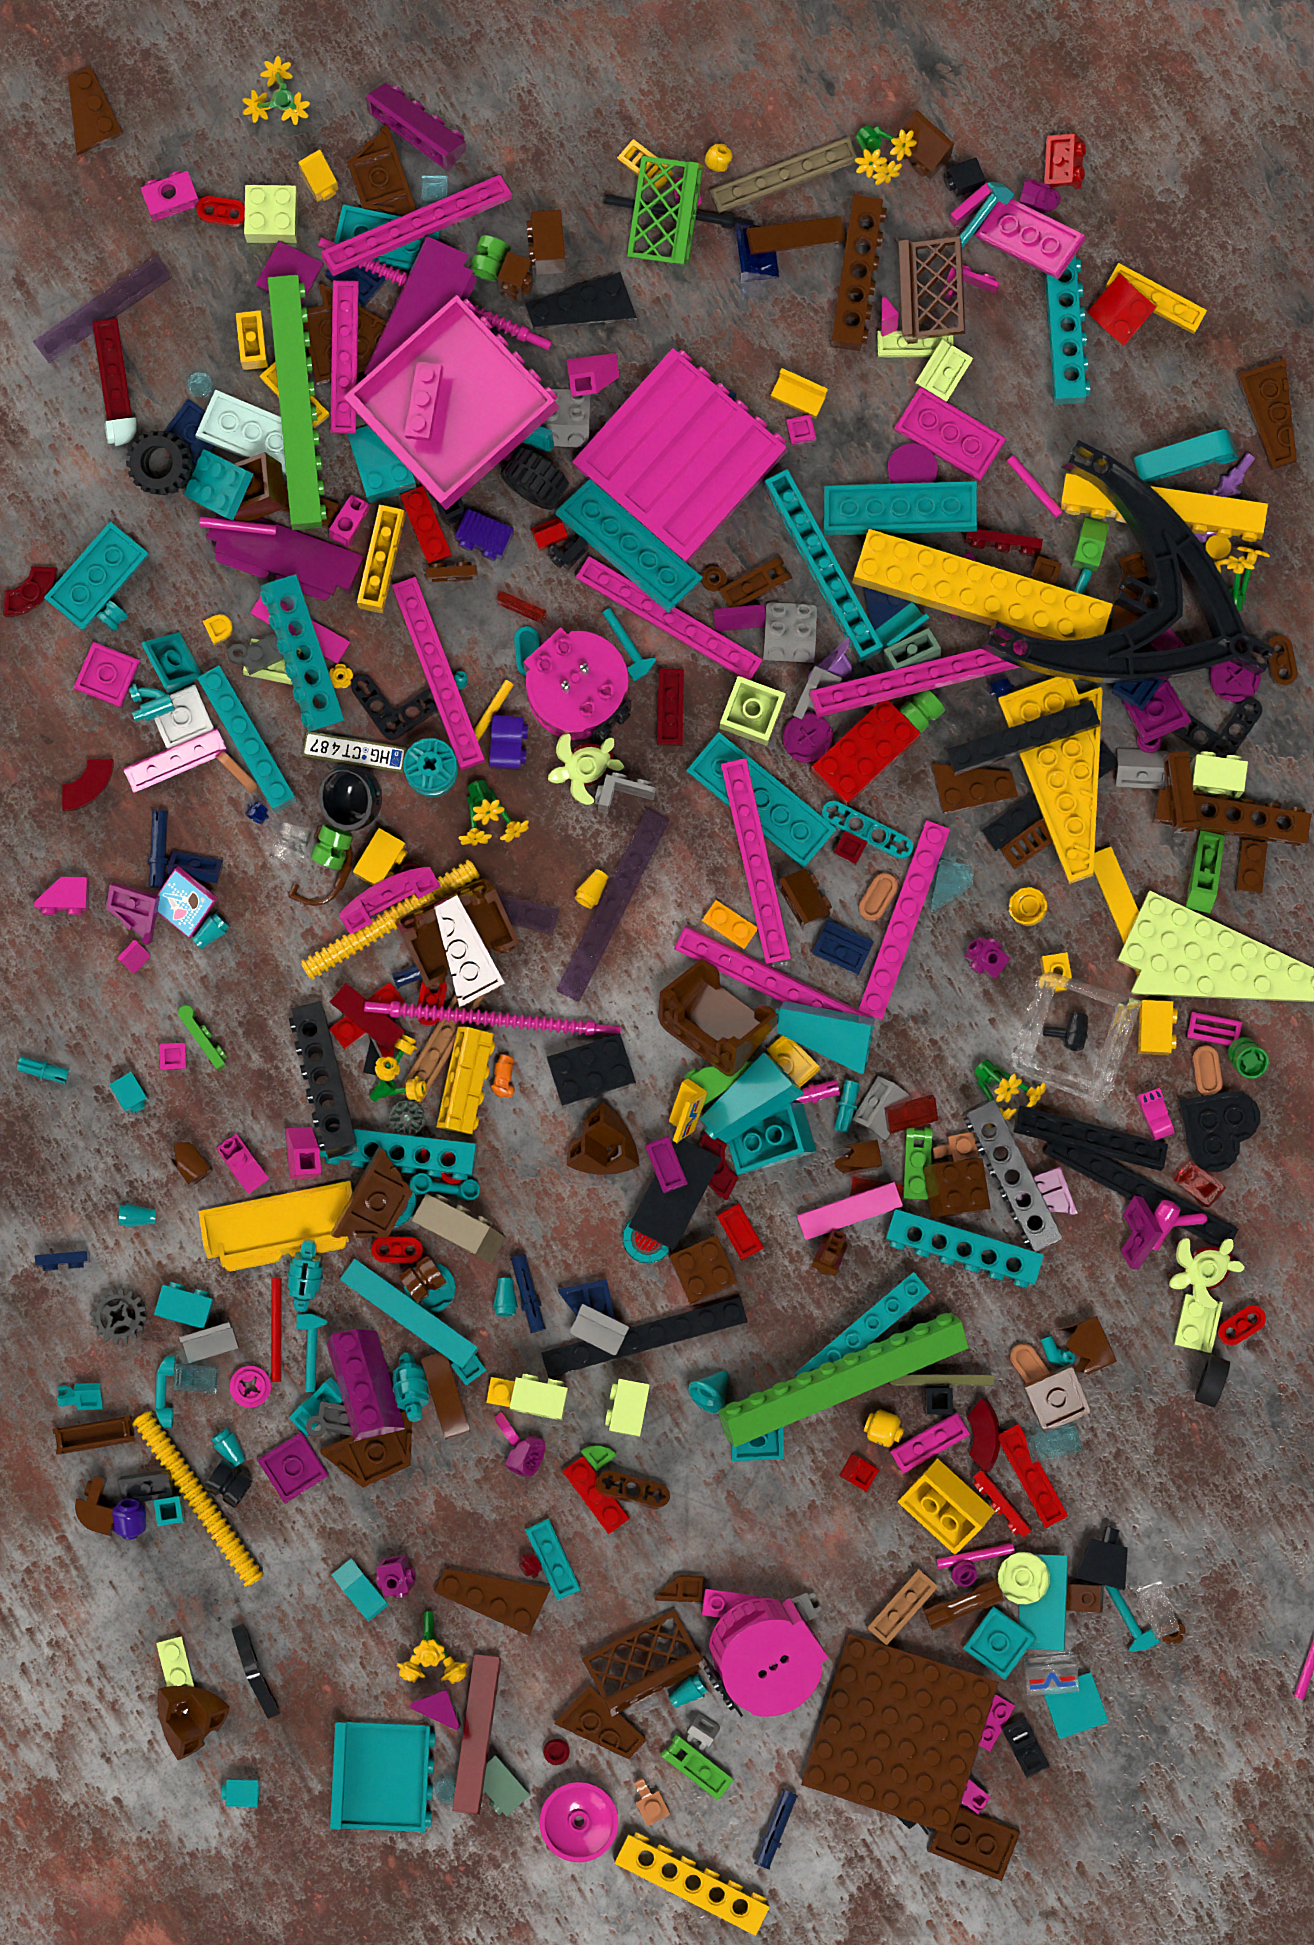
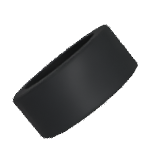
(1212, 1381)

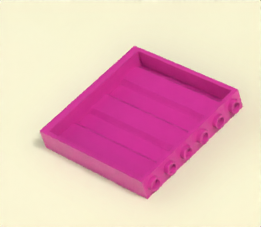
(681, 455)

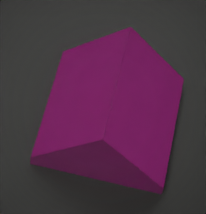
(438, 1707)

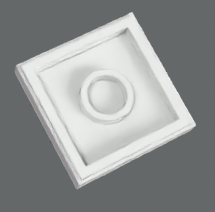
(187, 720)

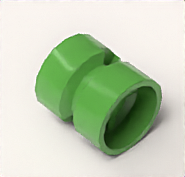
(489, 258)
(922, 709)
(331, 847)

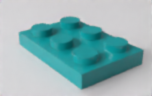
(218, 484)

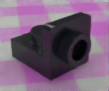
(573, 552)

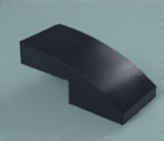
(1025, 1747)

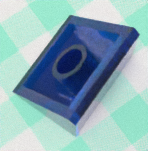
(750, 266)

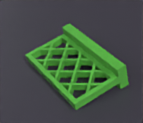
(686, 214)

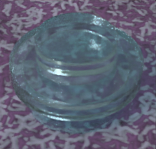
(200, 384)
(446, 1790)

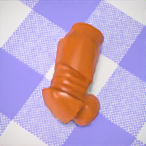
(503, 1073)

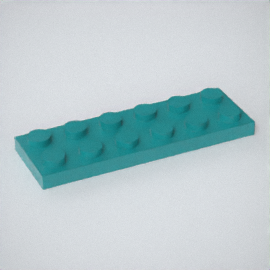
(900, 508)
(629, 546)
(783, 815)

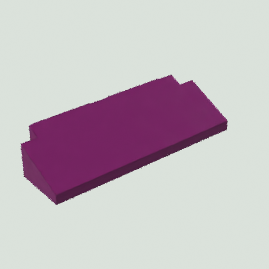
(431, 284)
(288, 552)

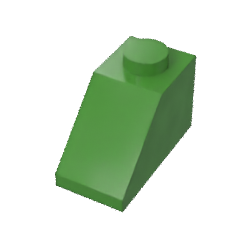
(1090, 545)

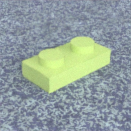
(175, 1662)

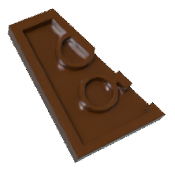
(91, 113)
(972, 788)
(591, 1720)

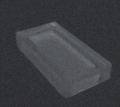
(1158, 1610)

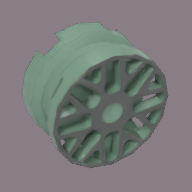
(407, 1118)

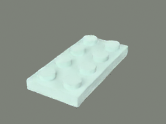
(242, 428)

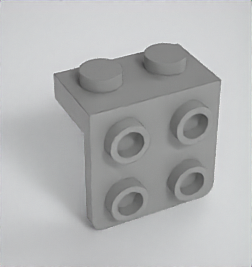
(571, 420)
(790, 632)
(620, 783)

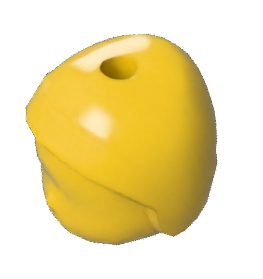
(718, 157)

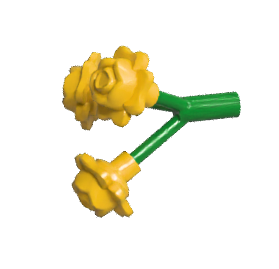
(430, 1653)

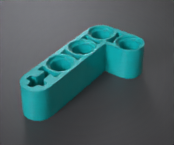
(1187, 455)

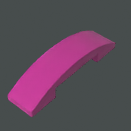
(385, 894)

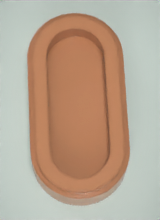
(230, 765)
(878, 897)
(1207, 1071)
(1027, 1363)

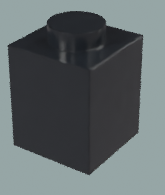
(965, 177)
(938, 1401)

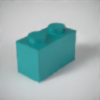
(183, 1306)

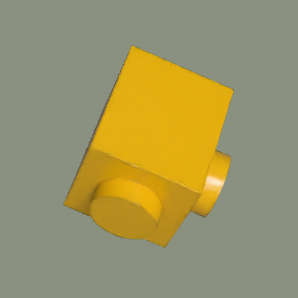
(1057, 964)

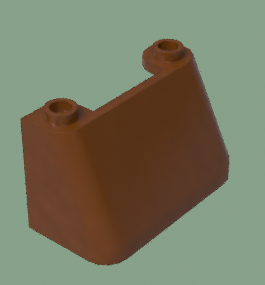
(423, 936)
(712, 1019)

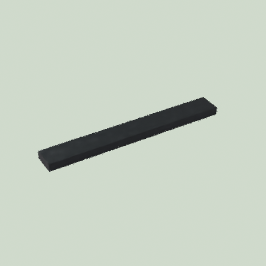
(1131, 1184)

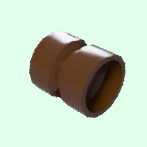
(422, 1279)

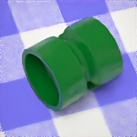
(1248, 1057)

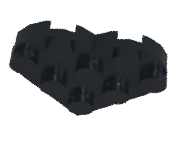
(1217, 1126)

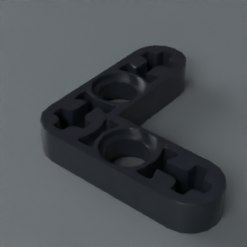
(389, 714)
(1214, 739)
(253, 1672)

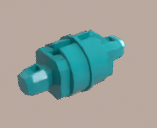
(311, 1276)
(410, 1387)

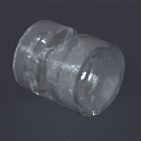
(290, 844)

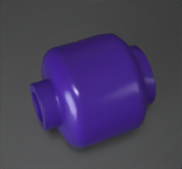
(129, 1519)

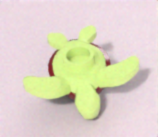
(583, 765)
(1204, 1269)

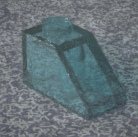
(950, 884)

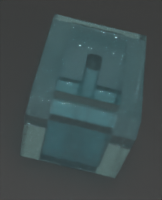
(195, 1378)

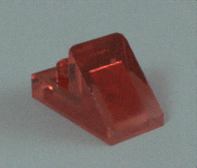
(1199, 1184)

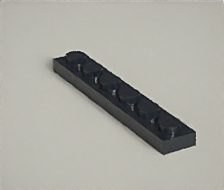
(1023, 737)
(1028, 811)
(1090, 1138)

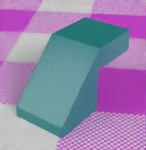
(328, 1392)
(359, 1590)

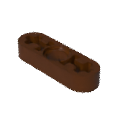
(615, 1478)

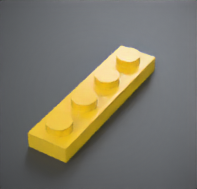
(1170, 305)

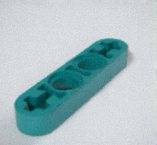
(869, 826)

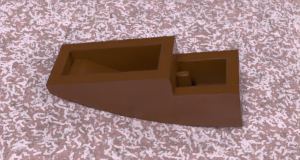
(445, 1395)

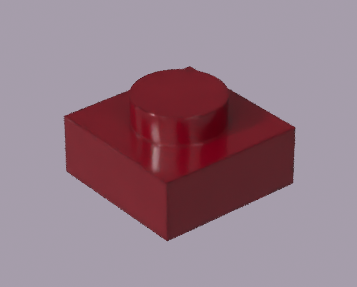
(850, 848)

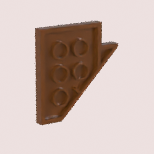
(320, 334)

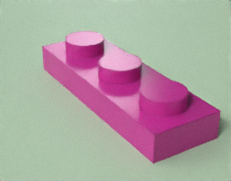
(423, 401)

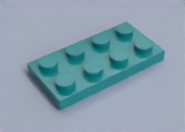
(357, 221)
(96, 576)

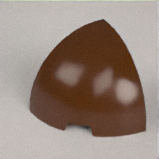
(603, 1145)
(188, 1717)

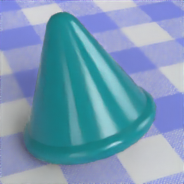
(710, 1392)

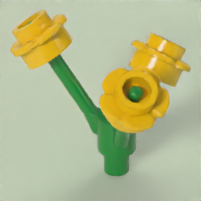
(388, 1068)

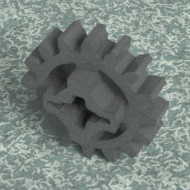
(125, 1305)

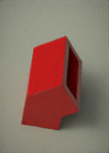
(549, 533)

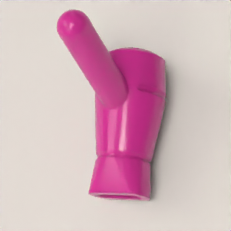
(1168, 1216)

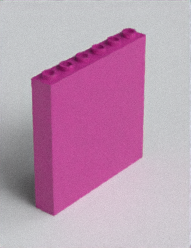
(482, 405)

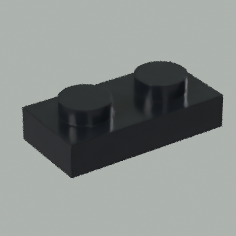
(147, 1486)

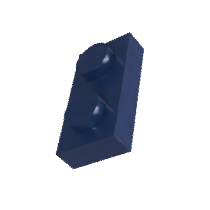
(196, 866)
(74, 1260)

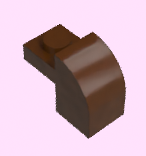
(90, 1513)

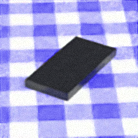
(668, 1214)

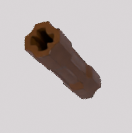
(946, 1612)

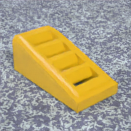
(627, 153)

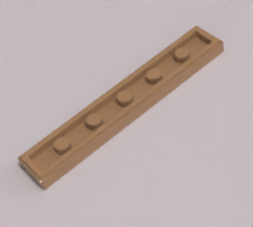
(438, 1048)

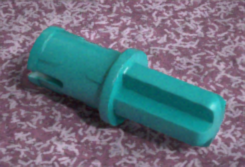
(43, 1070)
(846, 1106)

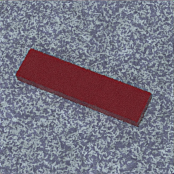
(112, 369)

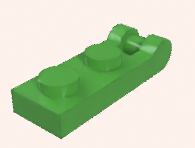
(202, 1037)
(915, 1161)
(698, 1768)

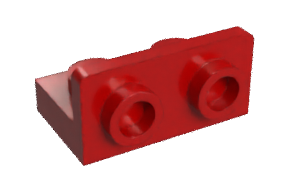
(1064, 161)

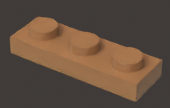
(902, 1607)

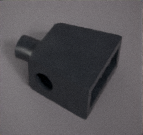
(1104, 1561)

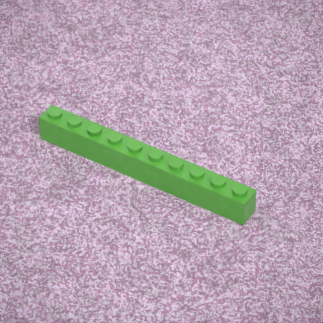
(295, 402)
(842, 1379)

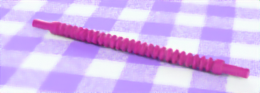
(396, 1009)

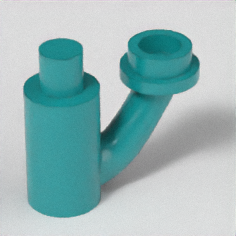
(153, 709)

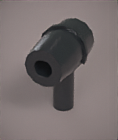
(1074, 1034)

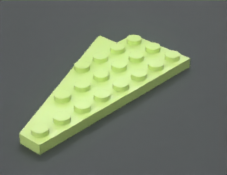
(1198, 957)

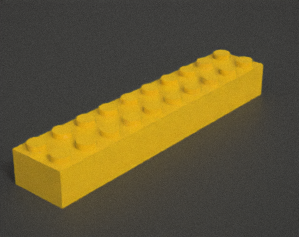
(977, 590)

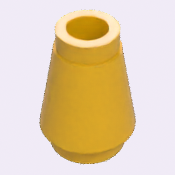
(591, 890)

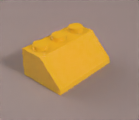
(946, 1506)

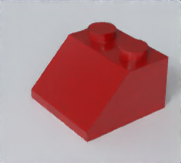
(1122, 309)

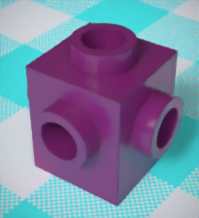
(986, 957)
(395, 1576)

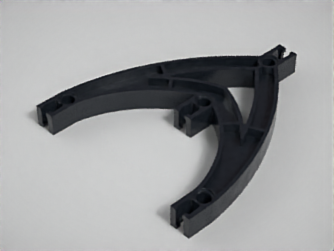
(1167, 550)

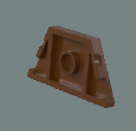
(381, 177)
(375, 1201)
(373, 1457)

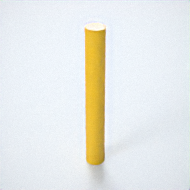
(492, 709)

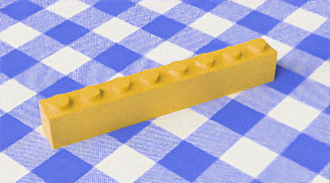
(1199, 511)

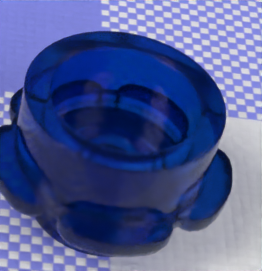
(1001, 688)
(257, 813)

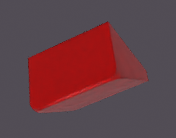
(859, 1472)

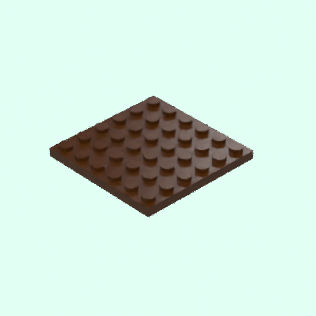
(900, 1734)

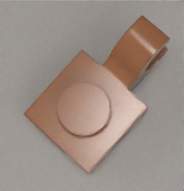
(959, 1147)
(651, 1805)

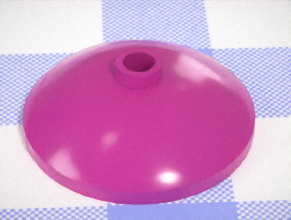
(573, 1841)

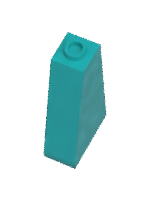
(828, 1032)
(752, 1098)

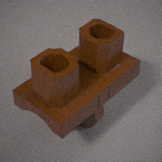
(830, 1253)

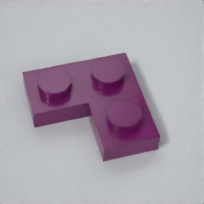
(1144, 1232)

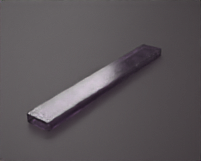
(613, 905)

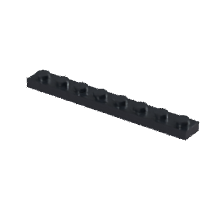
(648, 1337)

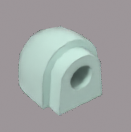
(120, 431)

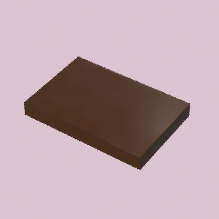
(977, 1844)

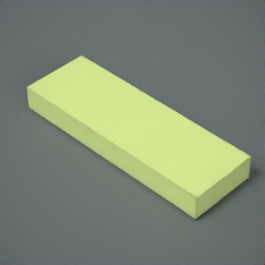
(896, 346)

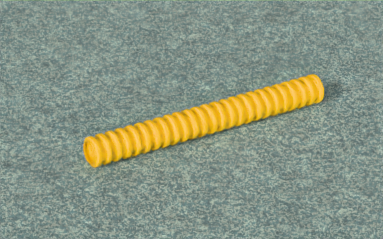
(385, 922)
(198, 1499)

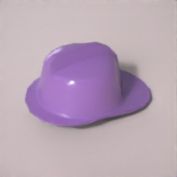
(837, 662)

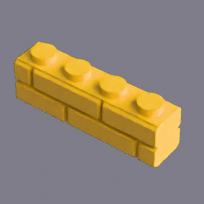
(381, 559)
(465, 1080)

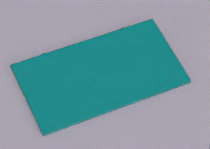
(1048, 1616)

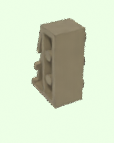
(459, 1227)

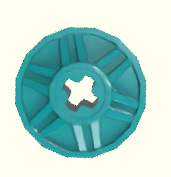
(428, 782)

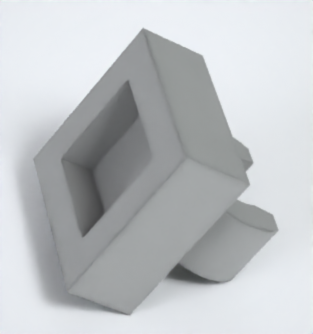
(805, 1606)
(703, 1730)

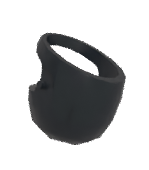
(351, 799)

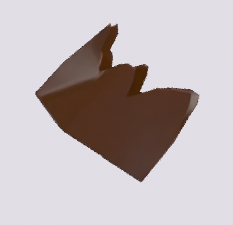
(861, 1158)
(190, 1162)
(1091, 1345)

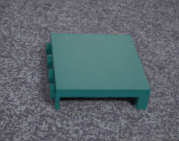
(382, 1776)

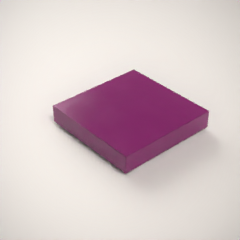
(290, 261)
(1160, 716)
(293, 1468)

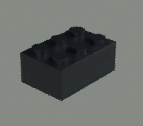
(591, 1071)

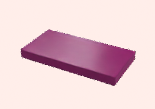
(1031, 237)
(950, 434)

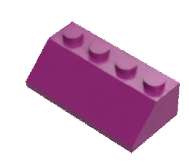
(415, 125)
(364, 1383)

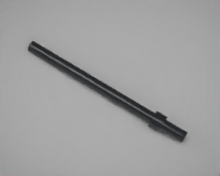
(726, 220)

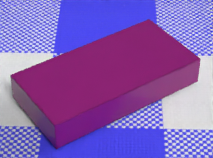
(739, 618)
(666, 1164)

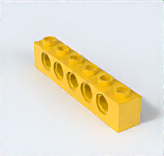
(748, 1920)

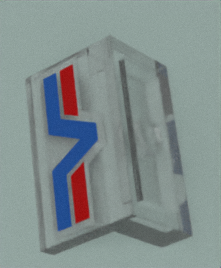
(1051, 1674)

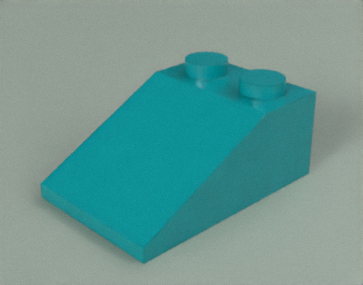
(379, 467)
(773, 1140)

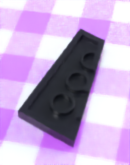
(588, 303)

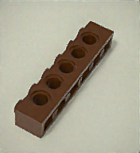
(862, 210)
(1298, 820)

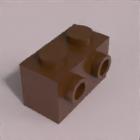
(515, 277)

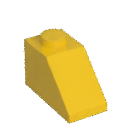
(318, 176)

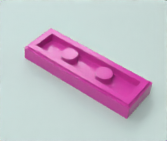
(929, 1443)

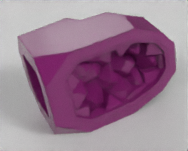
(1039, 196)
(526, 1456)

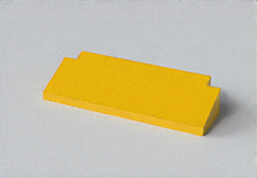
(274, 1226)

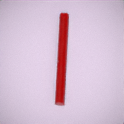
(276, 1329)

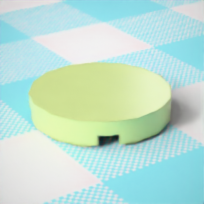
(1024, 1578)

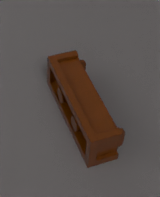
(1180, 792)
(94, 1435)

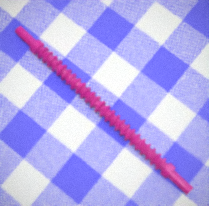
(522, 333)

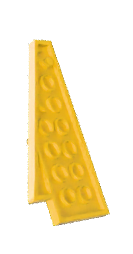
(1062, 771)

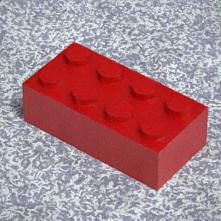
(865, 752)

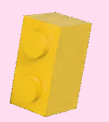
(252, 340)
(380, 858)
(1155, 1027)

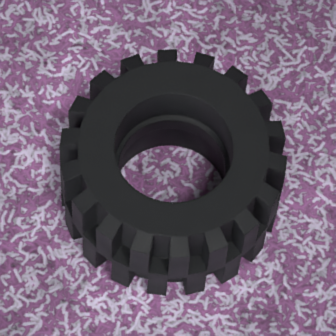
(140, 459)
(534, 478)

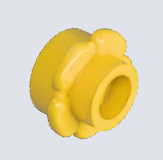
(347, 676)

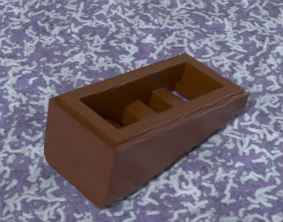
(1023, 837)

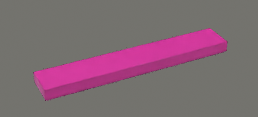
(344, 355)

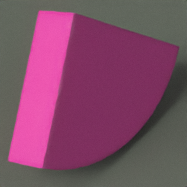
(507, 1429)

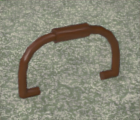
(338, 885)

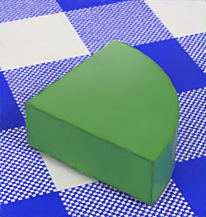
(598, 1456)

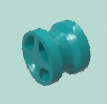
(112, 616)

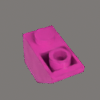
(591, 373)
(67, 895)
(302, 1153)
(242, 1163)

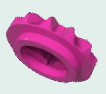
(248, 1374)

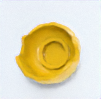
(1028, 906)

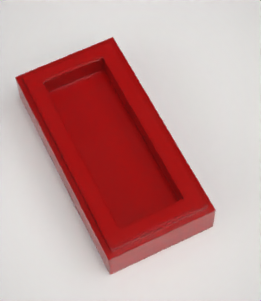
(740, 1232)

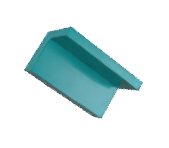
(901, 625)

